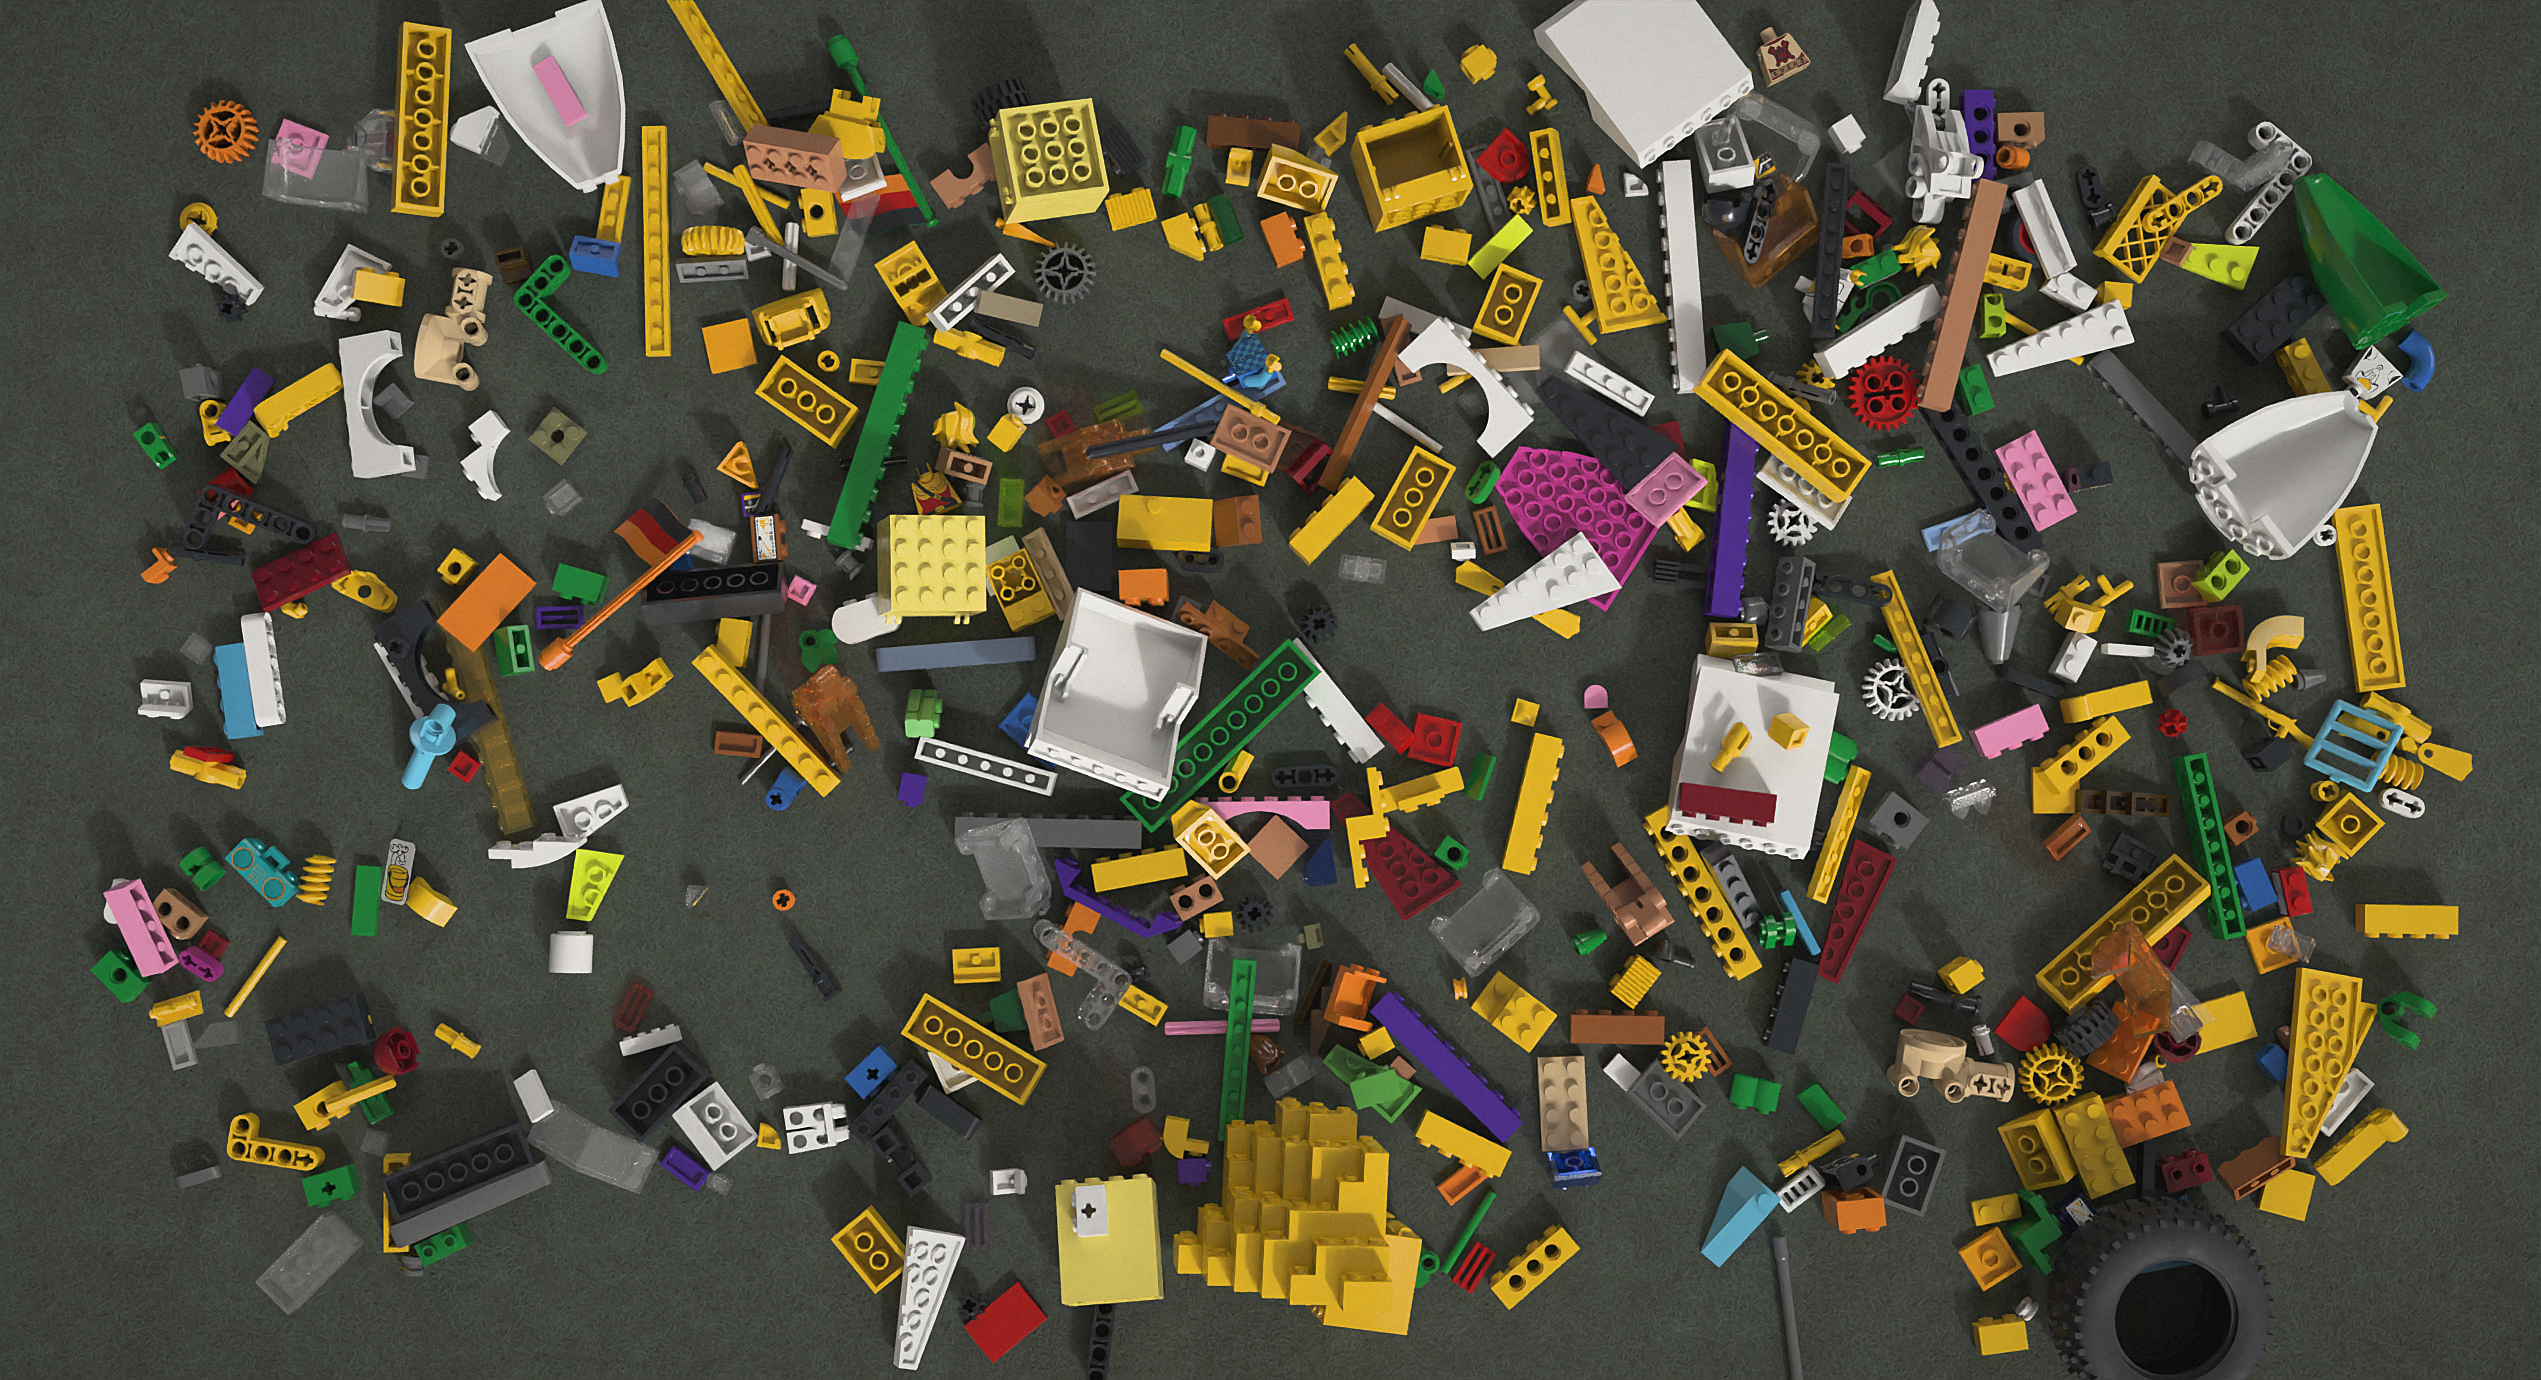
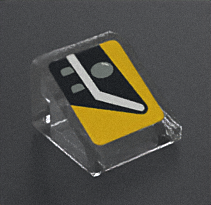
(1764, 166)
(694, 893)

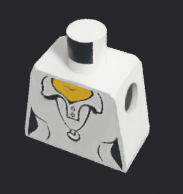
(2370, 374)

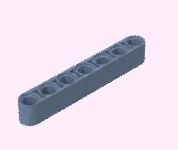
(955, 654)

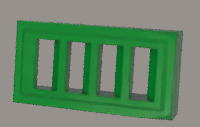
(2132, 618)

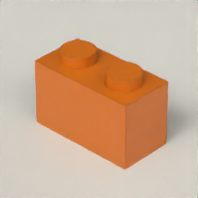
(1282, 239)

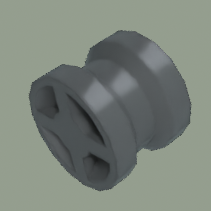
(411, 1265)

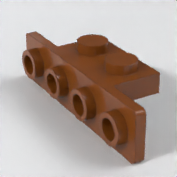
(1222, 629)

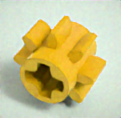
(1521, 200)

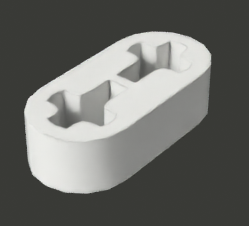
(1943, 101)
(2399, 807)

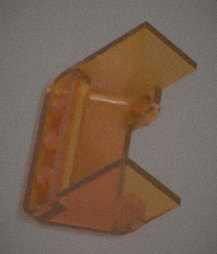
(1786, 237)
(2140, 975)

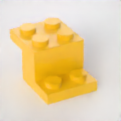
(912, 282)
(1513, 1011)

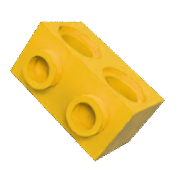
(2007, 272)

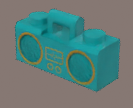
(262, 873)

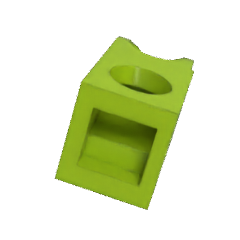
(1992, 316)

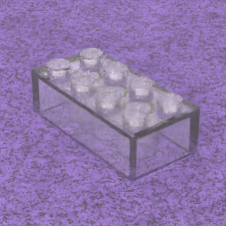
(309, 1262)

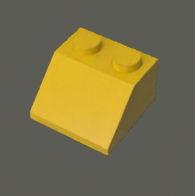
(2348, 822)

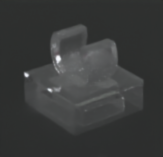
(1316, 154)

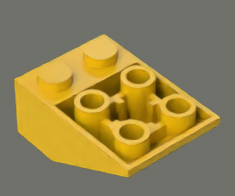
(1019, 590)

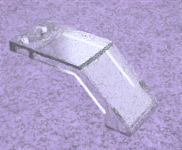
(593, 1148)

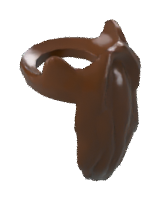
(1263, 1052)

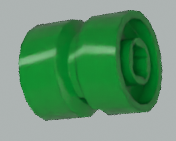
(202, 868)

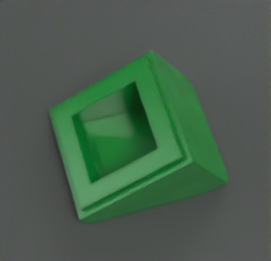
(1433, 86)

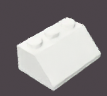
(715, 1125)

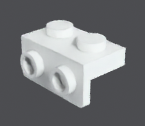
(165, 698)

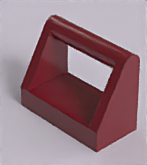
(1870, 207)
(1305, 463)

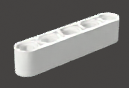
(263, 669)

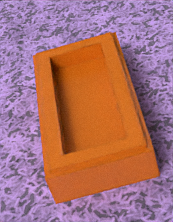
(1460, 1183)

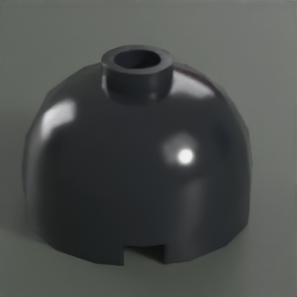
(1723, 212)

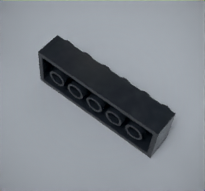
(716, 592)
(457, 1170)

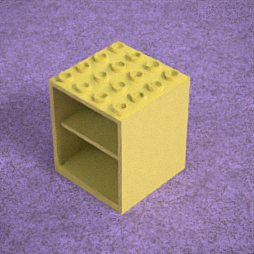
(1117, 1265)

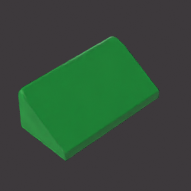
(1479, 776)
(1821, 1106)

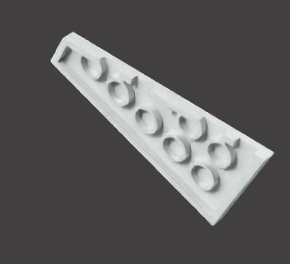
(1558, 580)
(926, 1275)

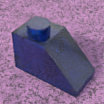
(1321, 866)

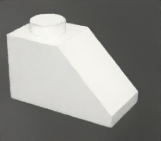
(473, 129)

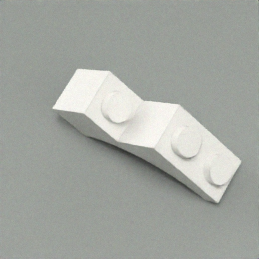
(478, 466)

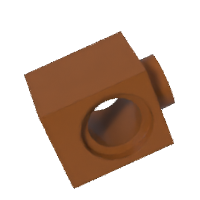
(2248, 827)

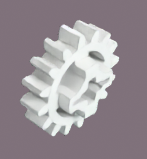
(1784, 515)

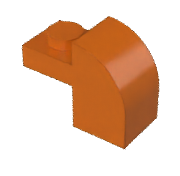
(1615, 738)

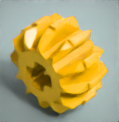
(1812, 370)

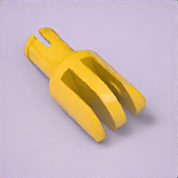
(1731, 746)

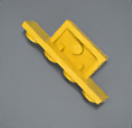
(1422, 790)

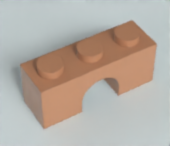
(954, 190)

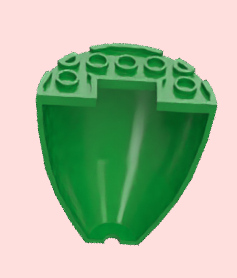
(2359, 263)

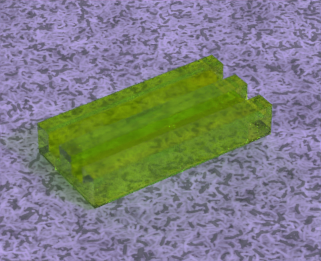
(1136, 401)

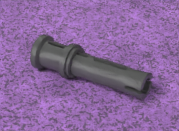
(1791, 387)

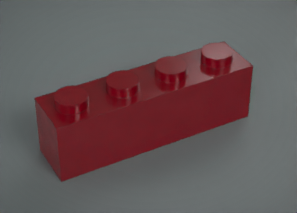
(1726, 803)

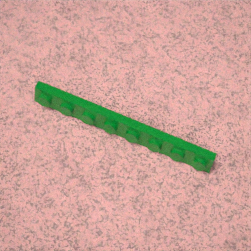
(1237, 1042)

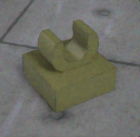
(1312, 936)

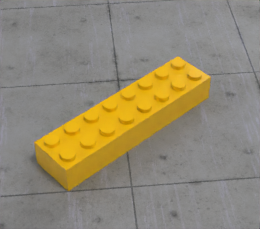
(421, 120)
(1781, 426)
(2155, 909)

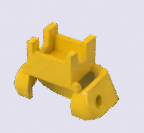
(852, 124)
(791, 320)

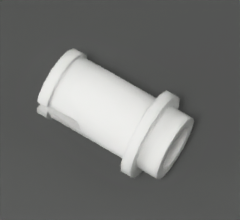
(1982, 1039)

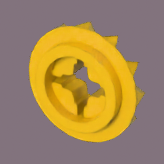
(195, 211)

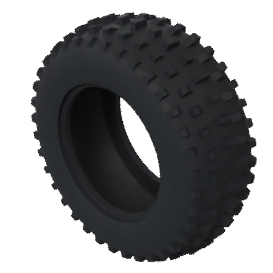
(2125, 1241)

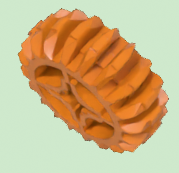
(210, 141)

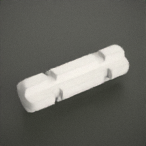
(353, 313)

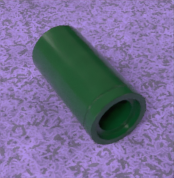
(1225, 219)

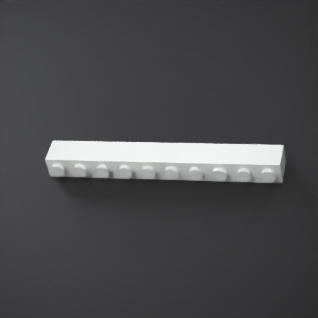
(1682, 273)

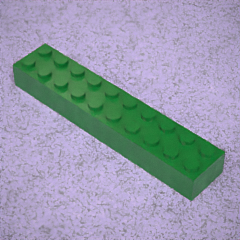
(1228, 730)

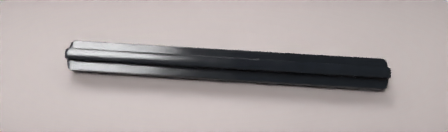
(1150, 439)

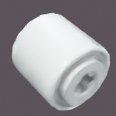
(571, 952)

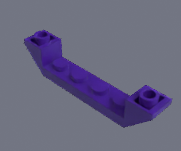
(1068, 873)

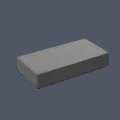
(179, 1044)

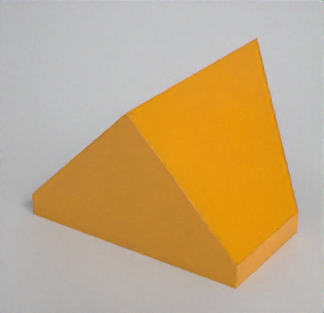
(739, 466)

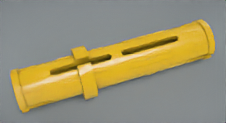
(1371, 74)
(1814, 1151)

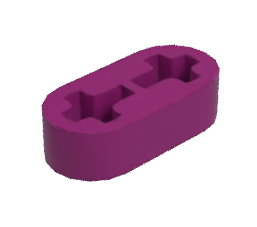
(201, 963)

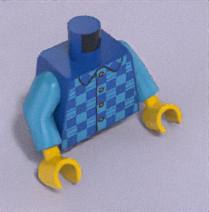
(1249, 359)

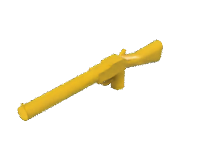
(2286, 724)

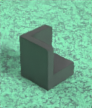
(394, 400)

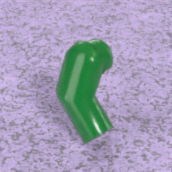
(1885, 643)

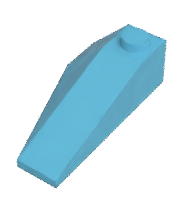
(1741, 1210)

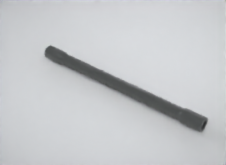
(1781, 1256)

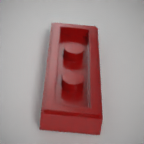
(1268, 315)
(209, 754)

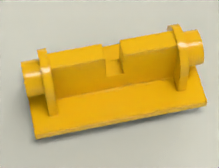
(177, 1008)

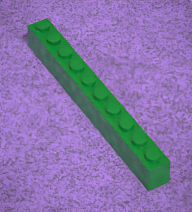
(877, 436)

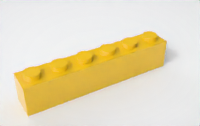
(1531, 803)

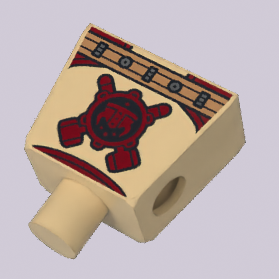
(1779, 57)

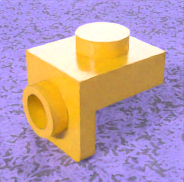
(1239, 166)

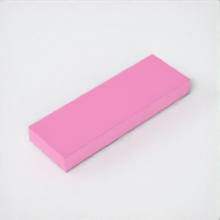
(560, 91)

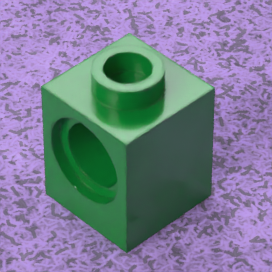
(1445, 845)

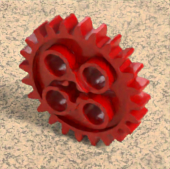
(1885, 413)

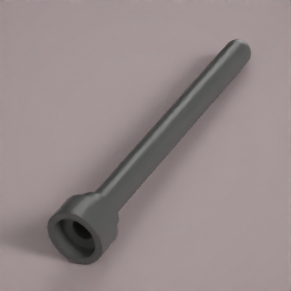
(757, 237)

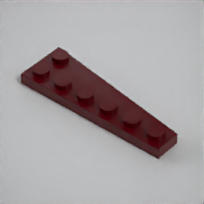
(1857, 897)

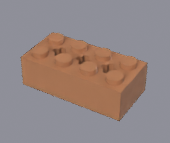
(795, 158)

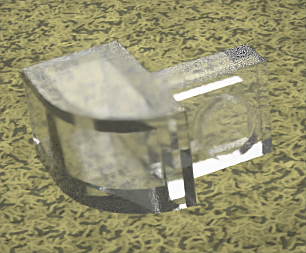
(2291, 943)

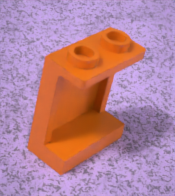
(1352, 997)

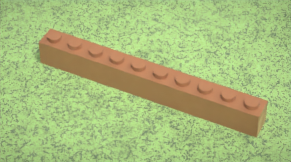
(1961, 295)

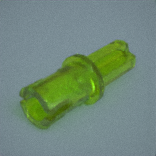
(1829, 633)

